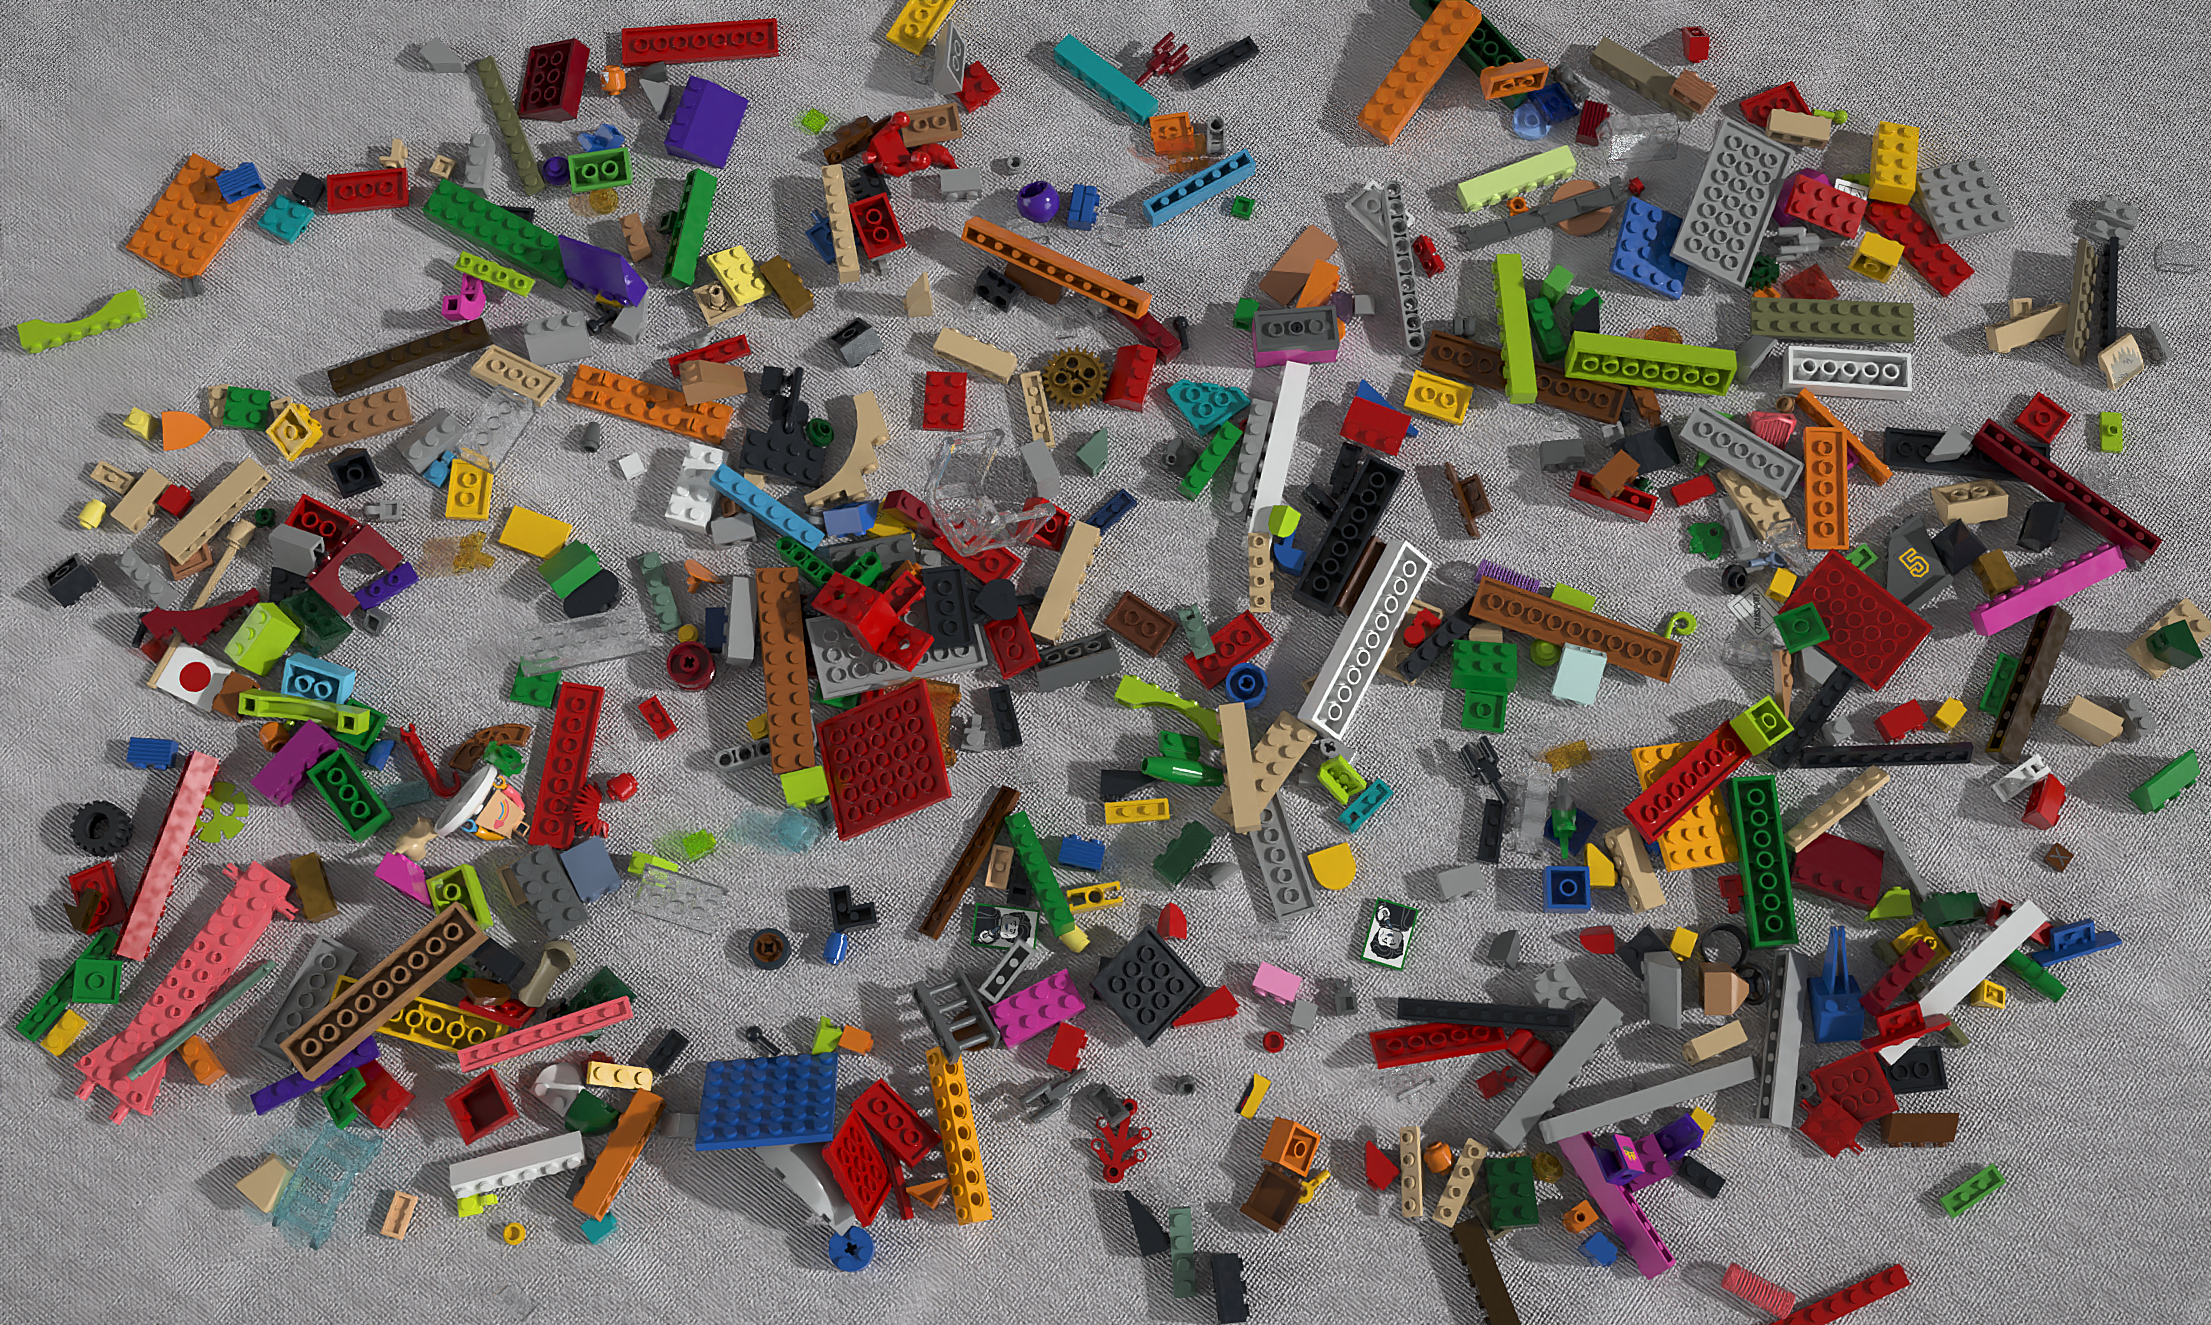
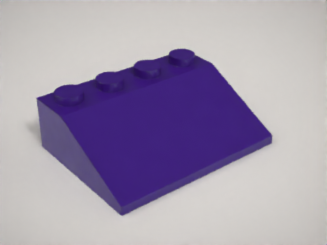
(705, 123)
(601, 272)

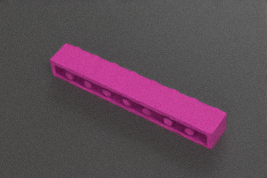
(2048, 589)
(1619, 1207)

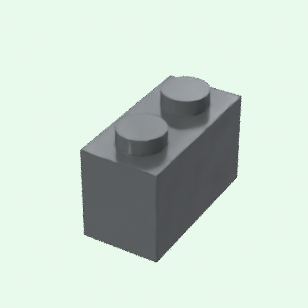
(1562, 455)

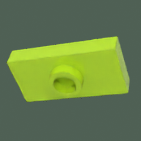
(2110, 432)

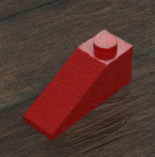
(1210, 1010)

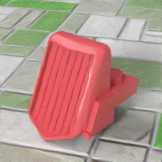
(1772, 427)

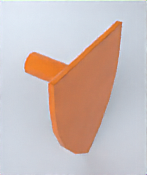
(182, 429)
(698, 574)

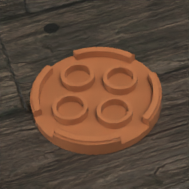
(1587, 223)

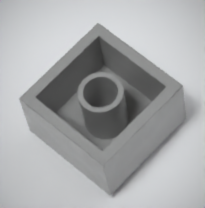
(1555, 988)

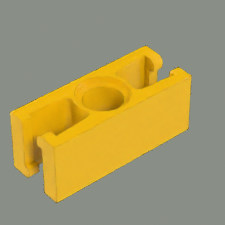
(1098, 889)

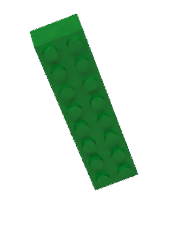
(497, 231)
(1762, 862)

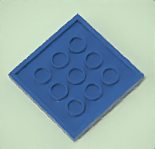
(1645, 249)

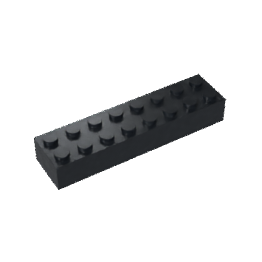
(1348, 535)

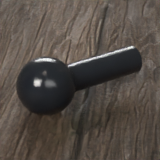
(1180, 324)
(140, 631)
(755, 1035)

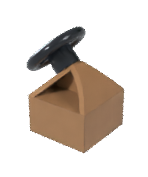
(1724, 989)

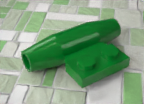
(1181, 762)

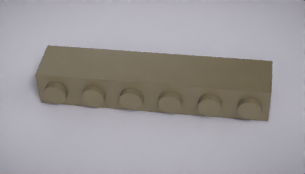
(1638, 75)

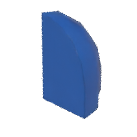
(379, 753)

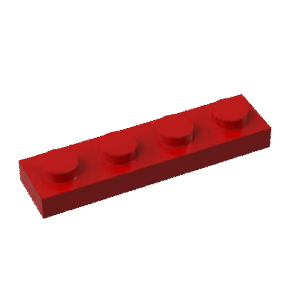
(718, 352)

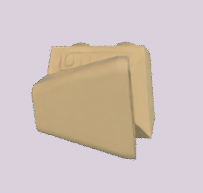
(267, 1183)

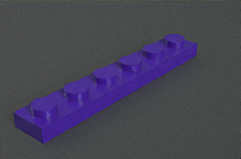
(296, 1085)

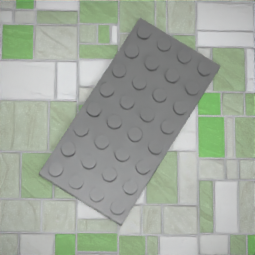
(1732, 203)
(850, 670)

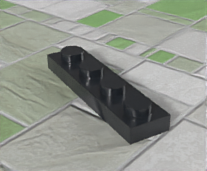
(1221, 63)

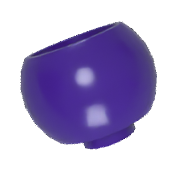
(1038, 201)

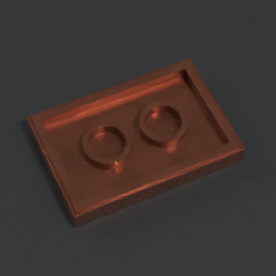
(1140, 624)

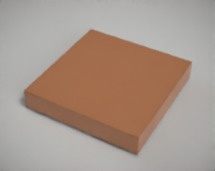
(197, 562)

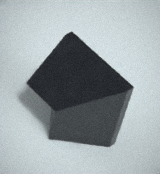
(354, 472)
(1957, 546)

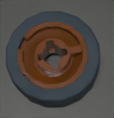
(761, 941)

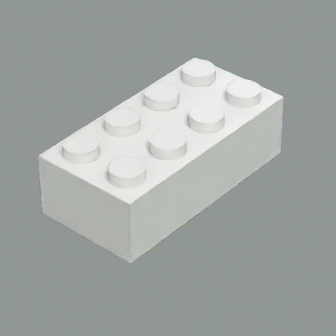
(693, 498)

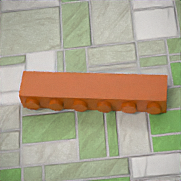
(619, 1154)

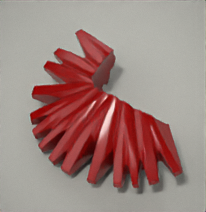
(588, 810)

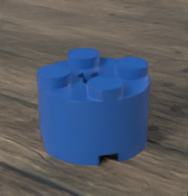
(1251, 676)
(863, 1253)

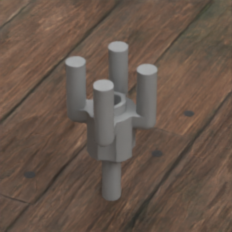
(1800, 243)

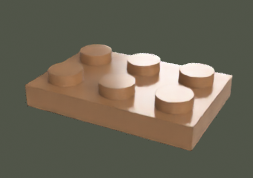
(932, 125)

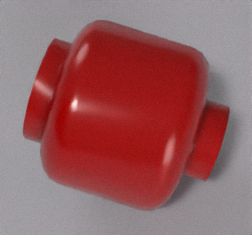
(621, 786)

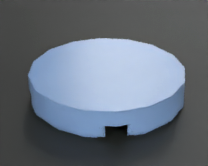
(1529, 123)

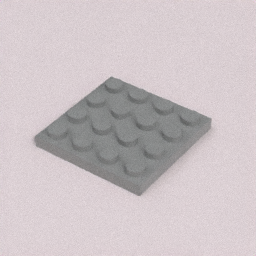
(1963, 200)

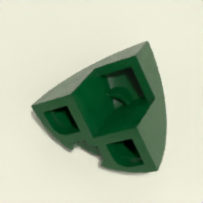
(591, 1116)

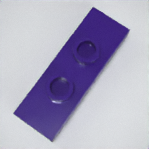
(387, 586)

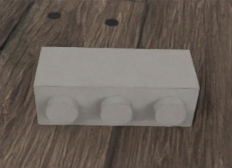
(480, 164)
(147, 578)
(1006, 970)

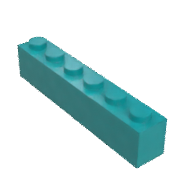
(1105, 79)

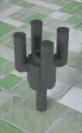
(1051, 1095)

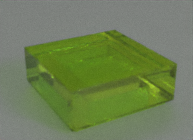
(815, 121)

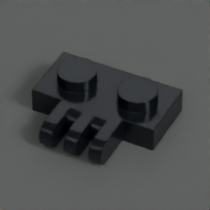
(869, 183)

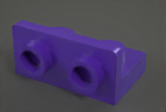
(1679, 1137)

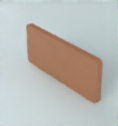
(1295, 266)

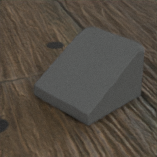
(375, 621)

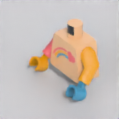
(500, 816)

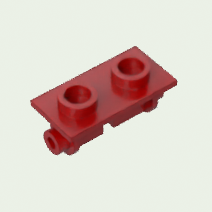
(1424, 250)

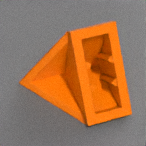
(930, 1192)

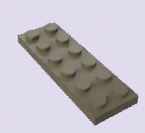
(2080, 301)

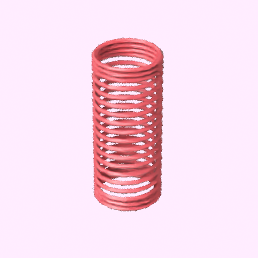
(1732, 1277)

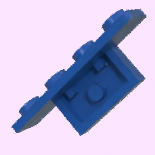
(2075, 941)

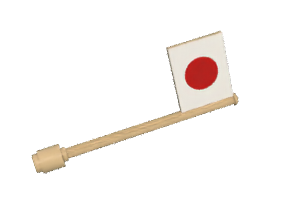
(185, 669)

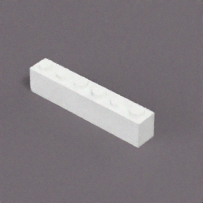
(518, 1164)

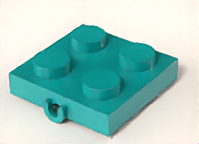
(285, 218)

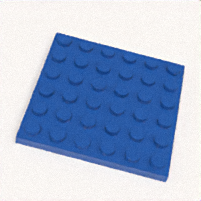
(768, 1102)

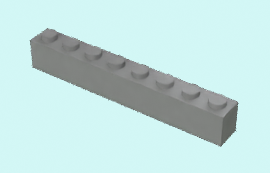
(1782, 1039)

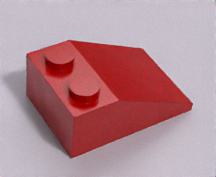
(876, 226)
(382, 1096)

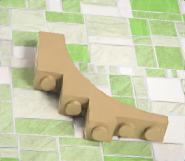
(862, 459)

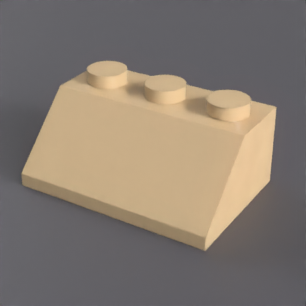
(1971, 501)

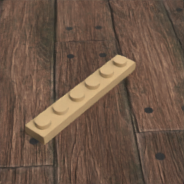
(1835, 808)

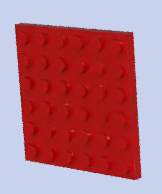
(883, 760)

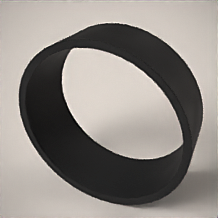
(1735, 931)

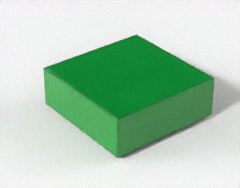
(1242, 207)

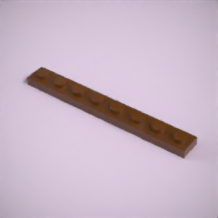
(969, 863)

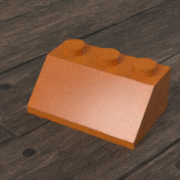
(1513, 78)

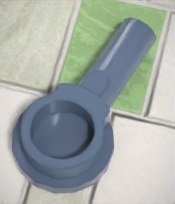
(1773, 560)

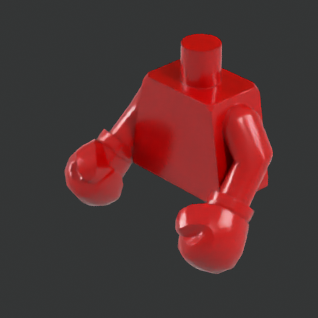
(889, 152)

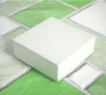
(632, 466)

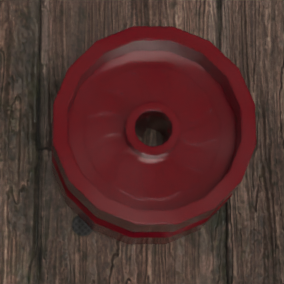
(687, 655)

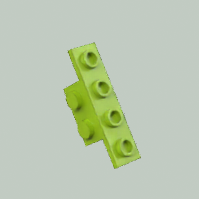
(494, 274)

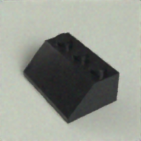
(1229, 1288)

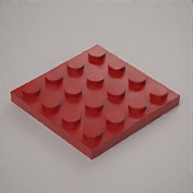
(858, 1167)

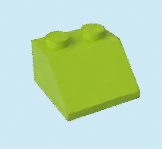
(805, 787)

